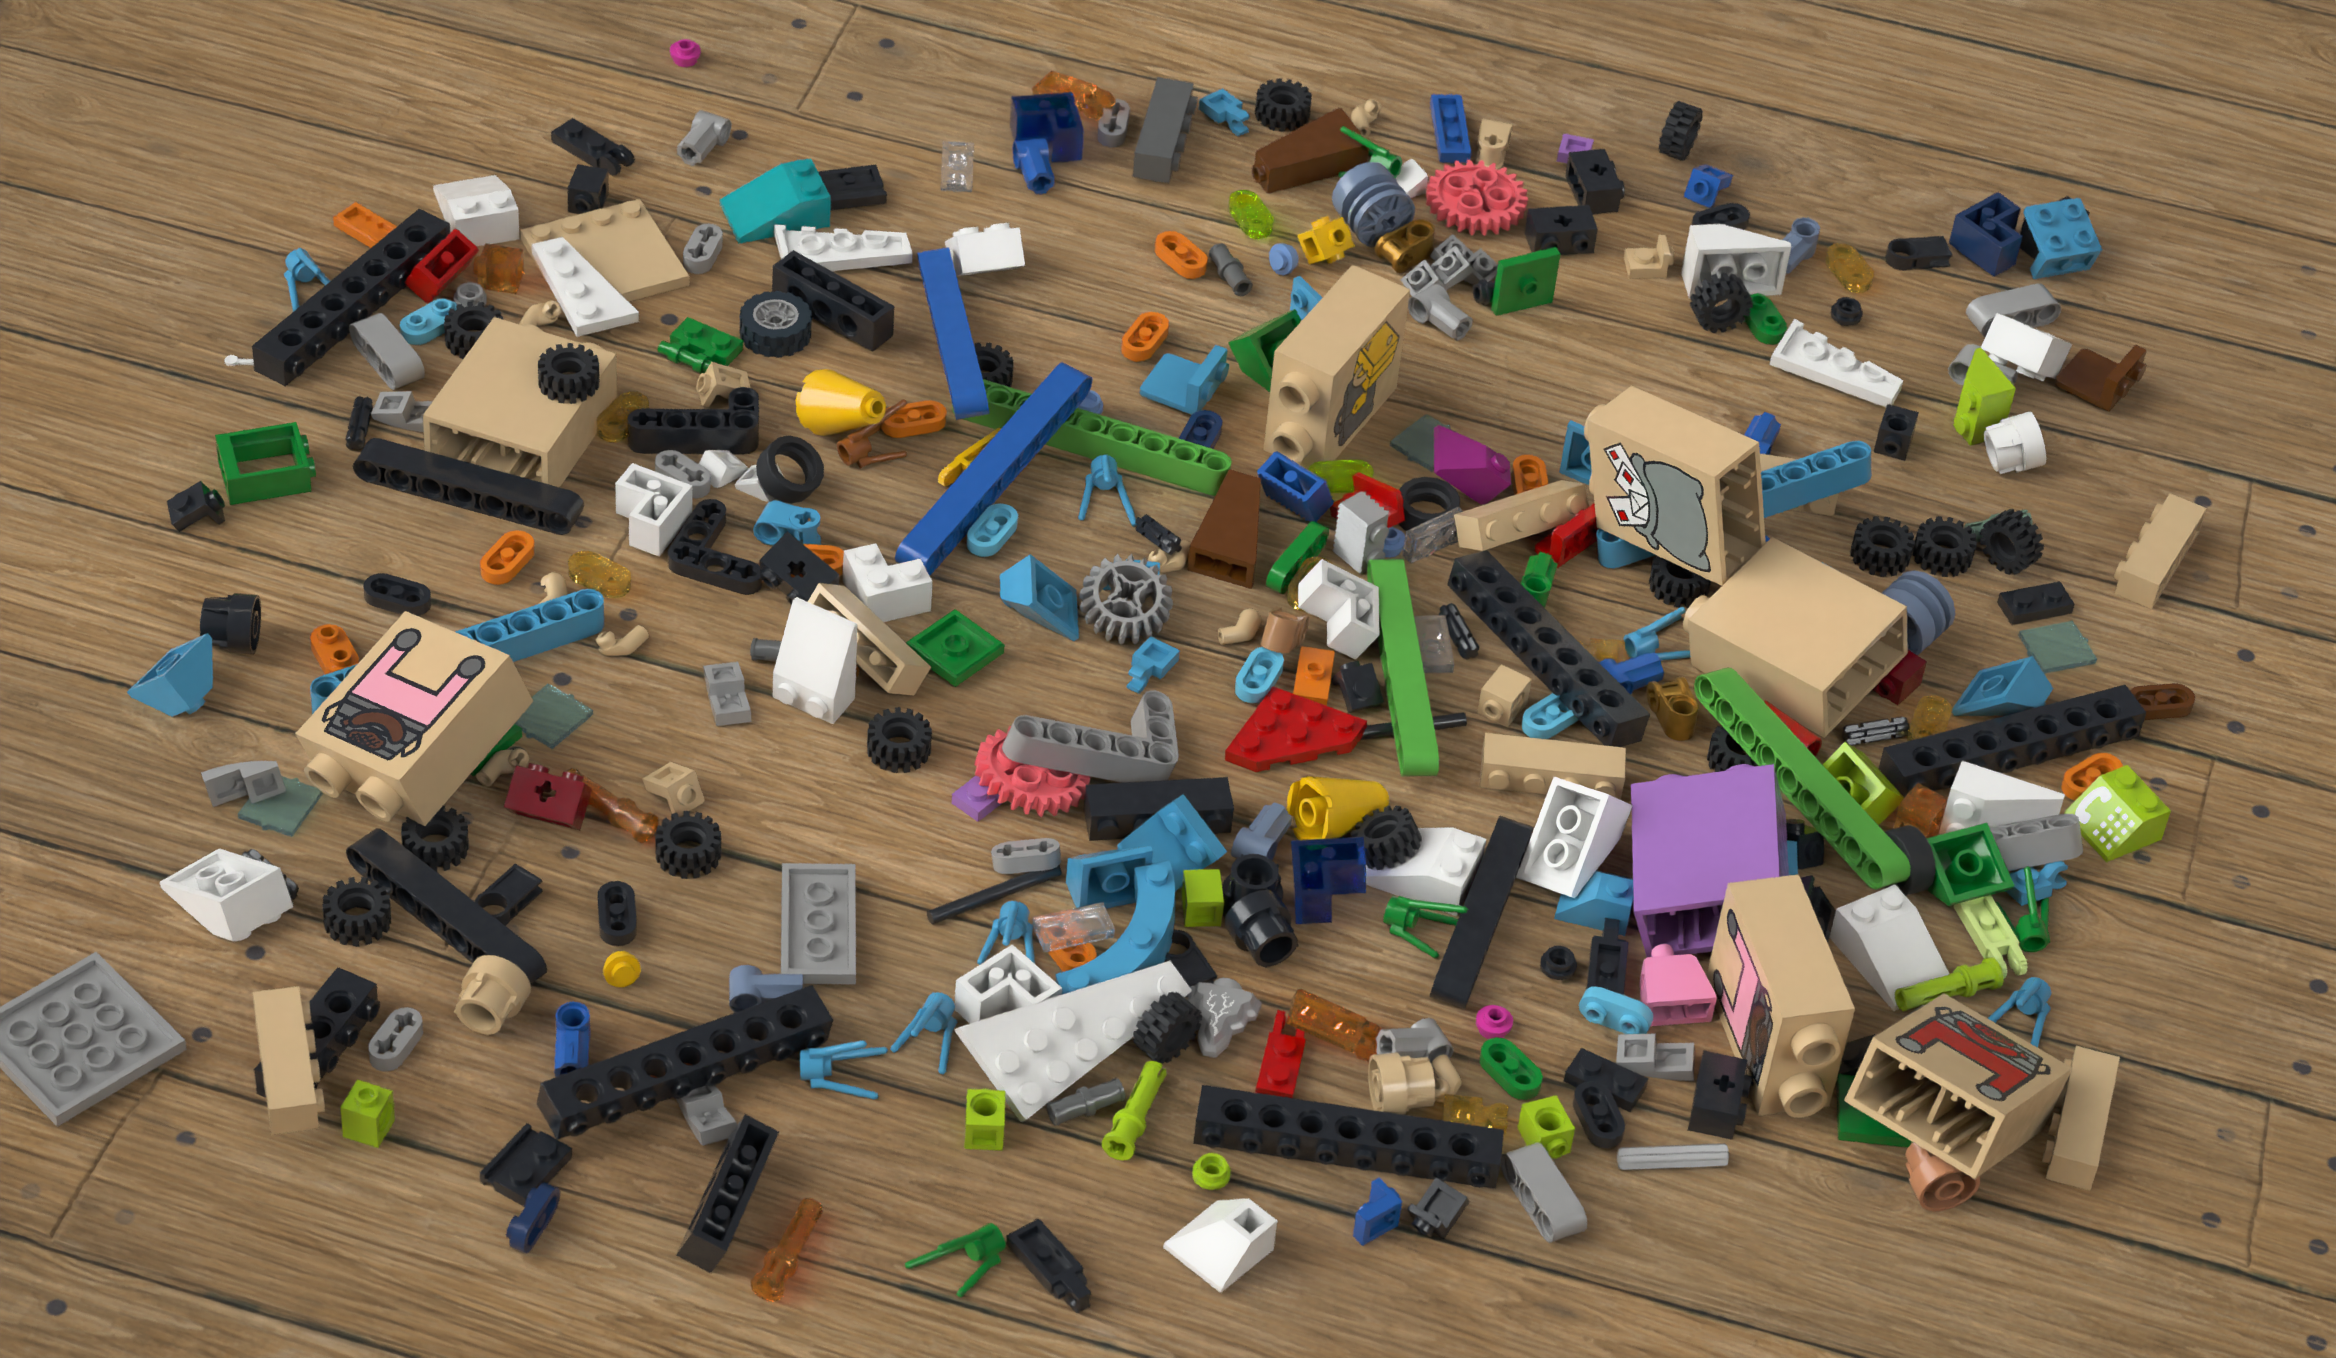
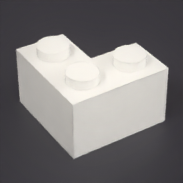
(2031, 349)
(654, 506)
(887, 590)
(1345, 603)
(1002, 985)

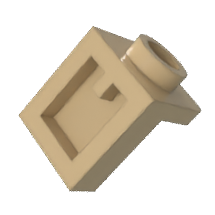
(1649, 261)
(719, 381)
(677, 785)

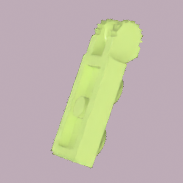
(1992, 933)

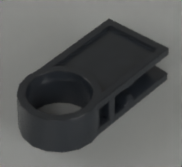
(1922, 252)
(512, 892)
(1192, 963)

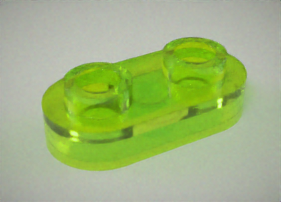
(1251, 214)
(1340, 472)

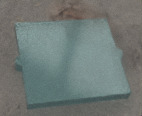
(1418, 441)
(2057, 647)
(553, 716)
(283, 811)

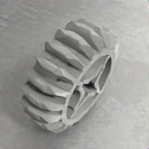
(1132, 582)

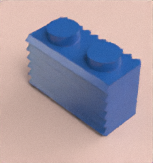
(1295, 487)

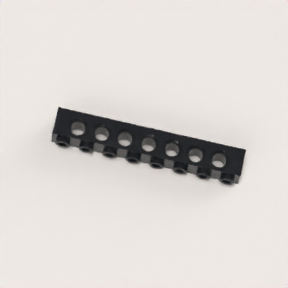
(347, 299)
(1548, 650)
(2016, 739)
(700, 1046)
(1348, 1136)

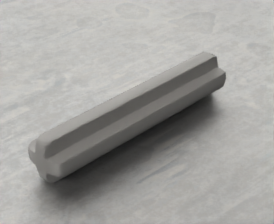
(1672, 1156)

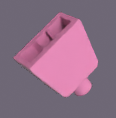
(1676, 988)

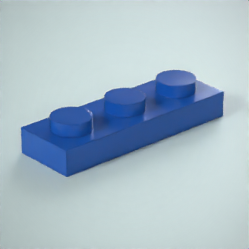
(1450, 128)

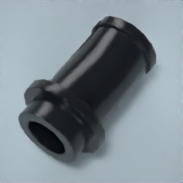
(1483, 291)

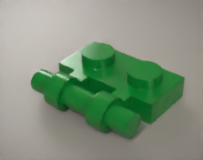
(700, 345)

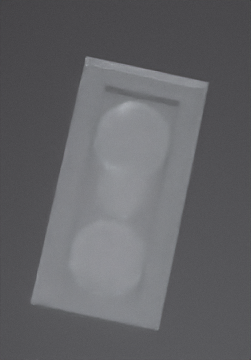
(957, 166)
(1431, 536)

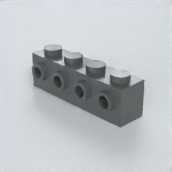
(1164, 130)

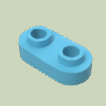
(426, 322)
(992, 530)
(1258, 675)
(1546, 719)
(1615, 1011)

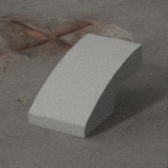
(400, 410)
(727, 693)
(252, 778)
(1656, 1060)
(707, 1115)

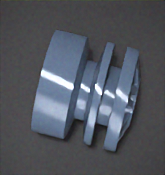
(1372, 202)
(1928, 607)

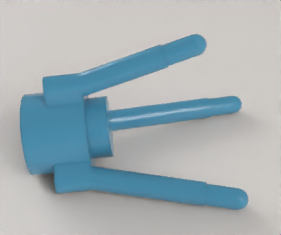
(303, 269)
(1105, 476)
(1646, 640)
(1012, 925)
(2029, 1000)
(933, 1016)
(818, 1063)

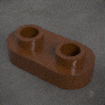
(2164, 700)

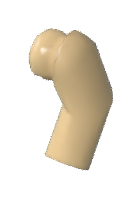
(1364, 115)
(541, 314)
(1171, 562)
(555, 586)
(1243, 630)
(621, 646)
(502, 763)
(1448, 1079)

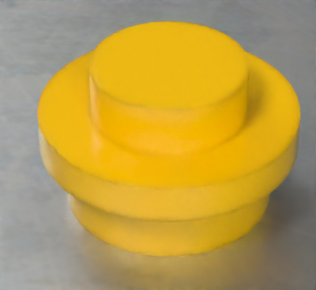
(621, 969)

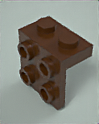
(2100, 378)

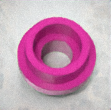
(685, 52)
(1494, 1021)

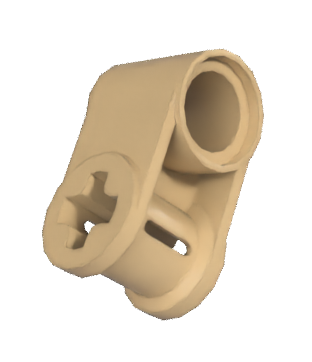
(1493, 142)

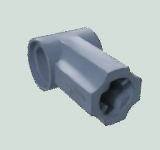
(1803, 241)
(1263, 833)
(751, 987)

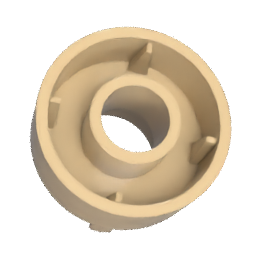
(491, 994)
(1400, 1083)

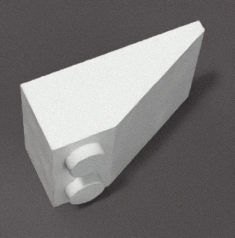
(480, 209)
(1725, 249)
(816, 662)
(1995, 799)
(1572, 837)
(1437, 871)
(230, 893)
(1887, 942)

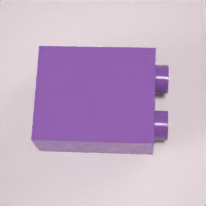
(1695, 840)

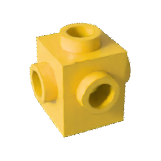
(1326, 240)

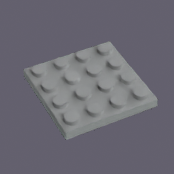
(81, 1038)

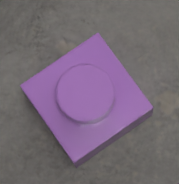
(1571, 144)
(974, 799)

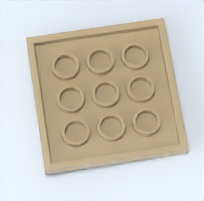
(620, 245)

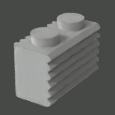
(1360, 531)

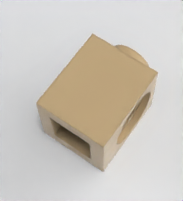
(1504, 695)

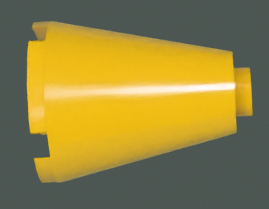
(837, 403)
(1332, 805)

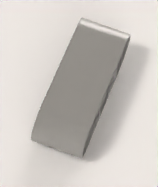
(2026, 304)
(387, 351)
(2039, 841)
(1543, 1192)

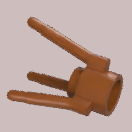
(857, 445)

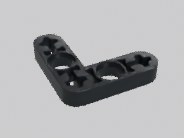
(685, 553)

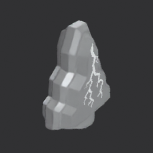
(1224, 1013)

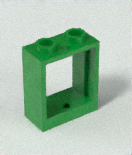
(261, 444)

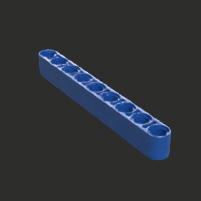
(953, 334)
(995, 467)

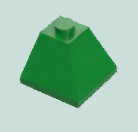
(1256, 347)
(1968, 865)

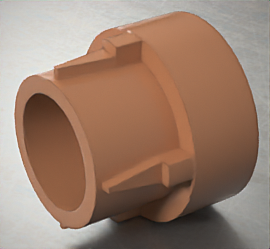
(1936, 1181)

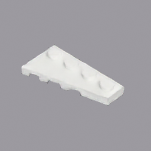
(844, 249)
(581, 290)
(1819, 361)

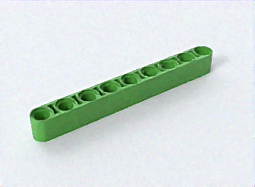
(1130, 445)
(1404, 671)
(1803, 778)

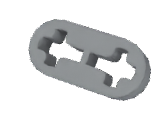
(1117, 123)
(698, 246)
(684, 469)
(1026, 856)
(402, 1042)

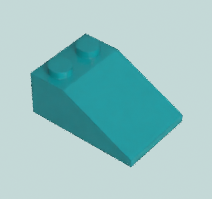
(782, 196)

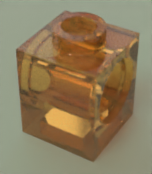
(499, 268)
(1922, 810)

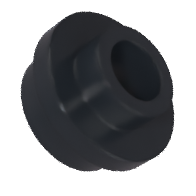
(1847, 311)
(1558, 963)

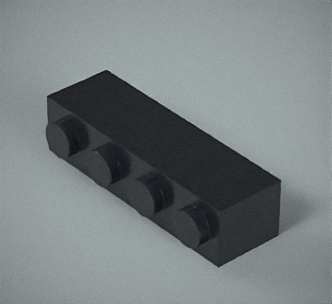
(1120, 808)

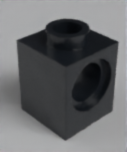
(587, 189)
(1896, 432)

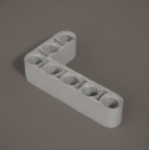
(1099, 753)

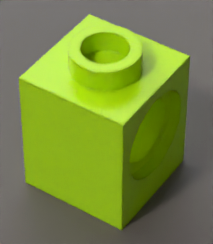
(1202, 898)
(367, 1113)
(985, 1119)
(1547, 1124)

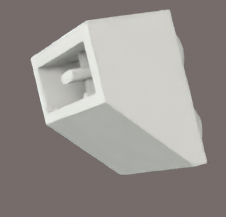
(986, 251)

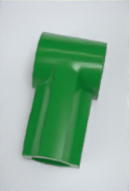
(1539, 576)

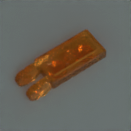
(1083, 93)
(1333, 1024)

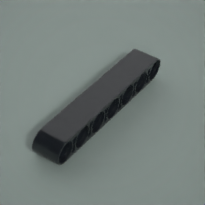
(468, 486)
(440, 903)
(1485, 906)

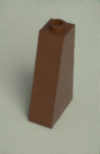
(1309, 154)
(1229, 532)

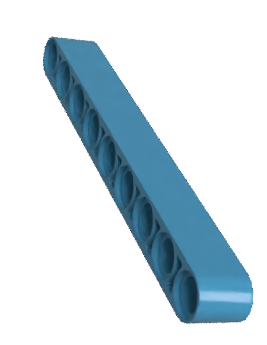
(1782, 490)
(516, 634)

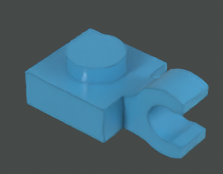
(1224, 107)
(1151, 659)
(2043, 882)

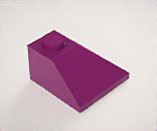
(1470, 465)

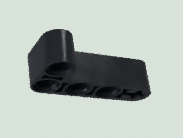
(698, 429)

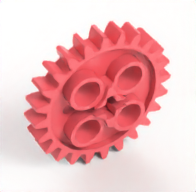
(1476, 197)
(1026, 784)

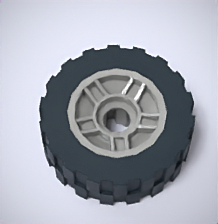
(775, 324)

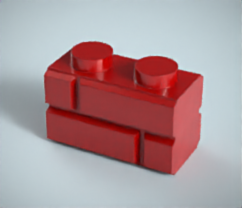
(441, 266)

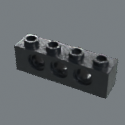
(835, 300)
(337, 1018)
(727, 1193)

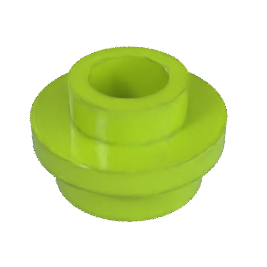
(1211, 1171)

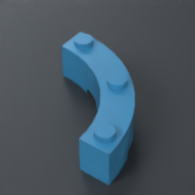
(1145, 938)

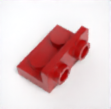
(1385, 495)
(1570, 538)

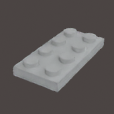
(819, 922)

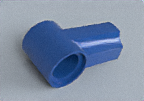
(1033, 160)
(1765, 430)
(1636, 671)
(572, 1038)

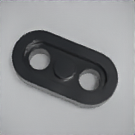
(1726, 214)
(397, 594)
(617, 913)
(1600, 1122)

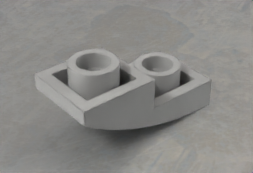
(1482, 263)
(1446, 271)

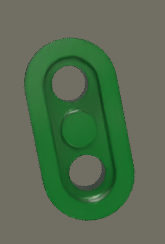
(1765, 320)
(1514, 1071)

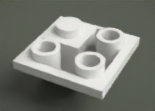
(1224, 1241)

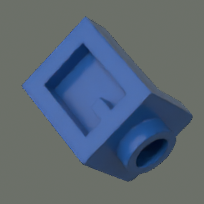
(1706, 183)
(1378, 1214)

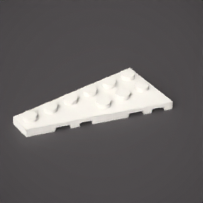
(1058, 1040)

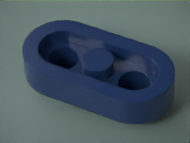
(1203, 428)
(534, 1218)

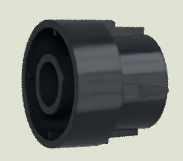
(232, 622)
(1249, 875)
(1262, 927)

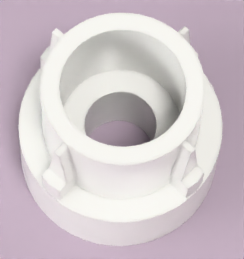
(2015, 444)

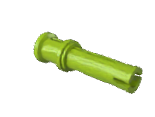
(1963, 982)
(1130, 1121)

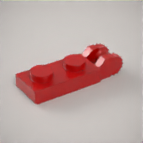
(1281, 1060)

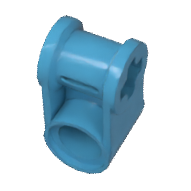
(782, 517)

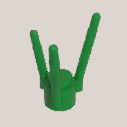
(1377, 154)
(1405, 912)
(2031, 930)
(979, 1245)

